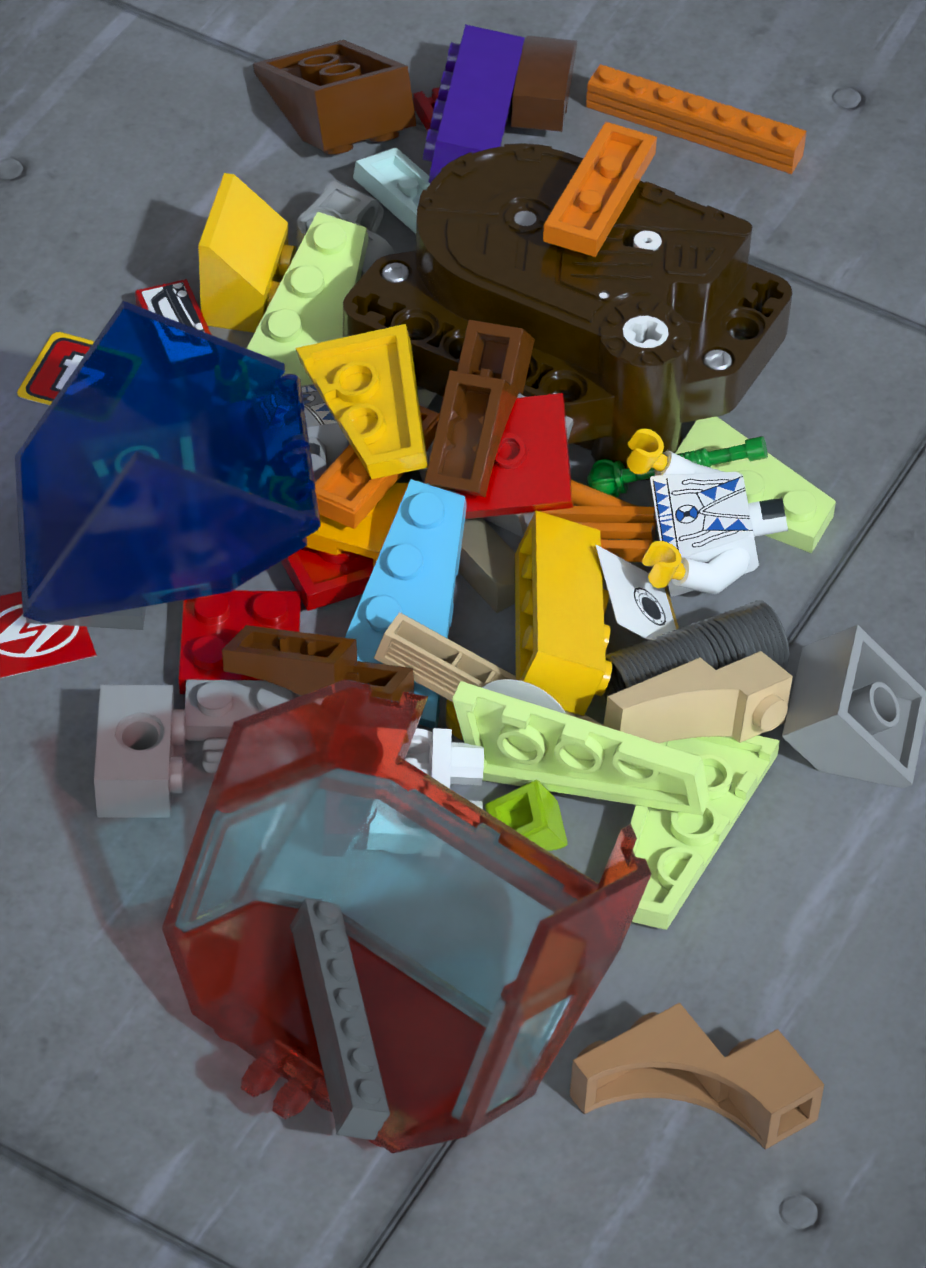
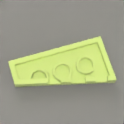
(312, 292)
(576, 755)
(683, 844)

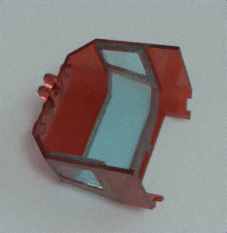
(456, 924)

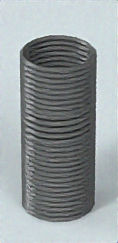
(724, 641)

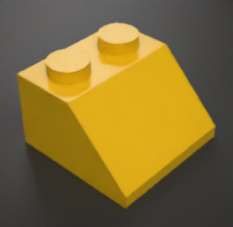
(241, 257)

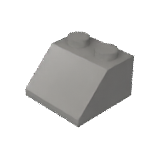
(856, 710)

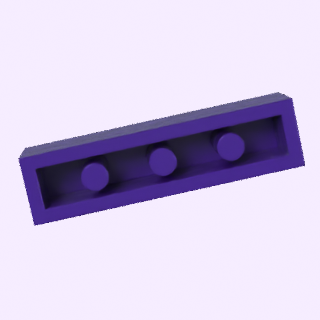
(473, 96)

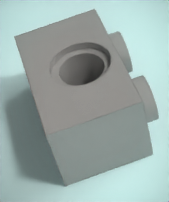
(136, 751)

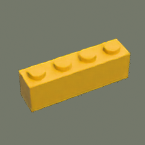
(561, 612)

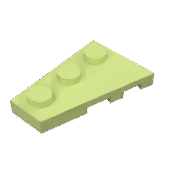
(805, 506)

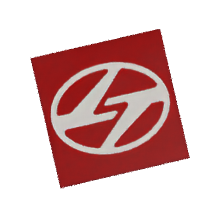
(37, 646)

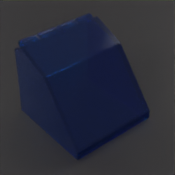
(161, 473)

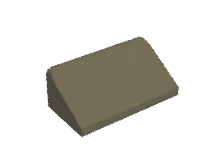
(488, 564)

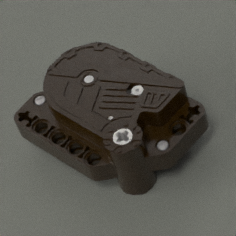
(634, 339)

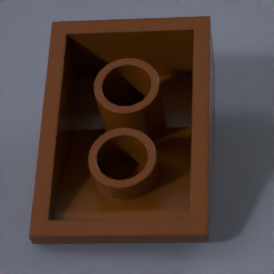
(340, 94)

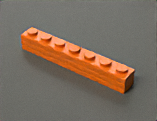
(696, 119)

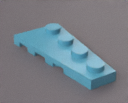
(414, 575)

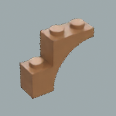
(670, 1057)

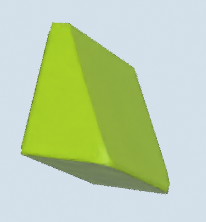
(533, 814)

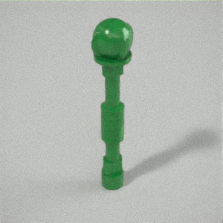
(614, 478)

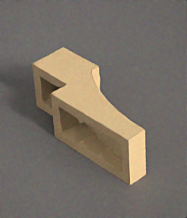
(704, 701)

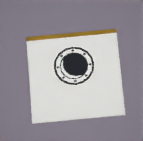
(634, 599)

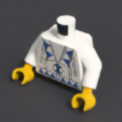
(700, 520)

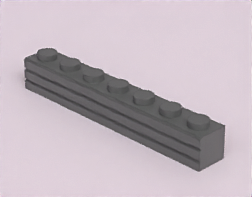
(339, 1020)

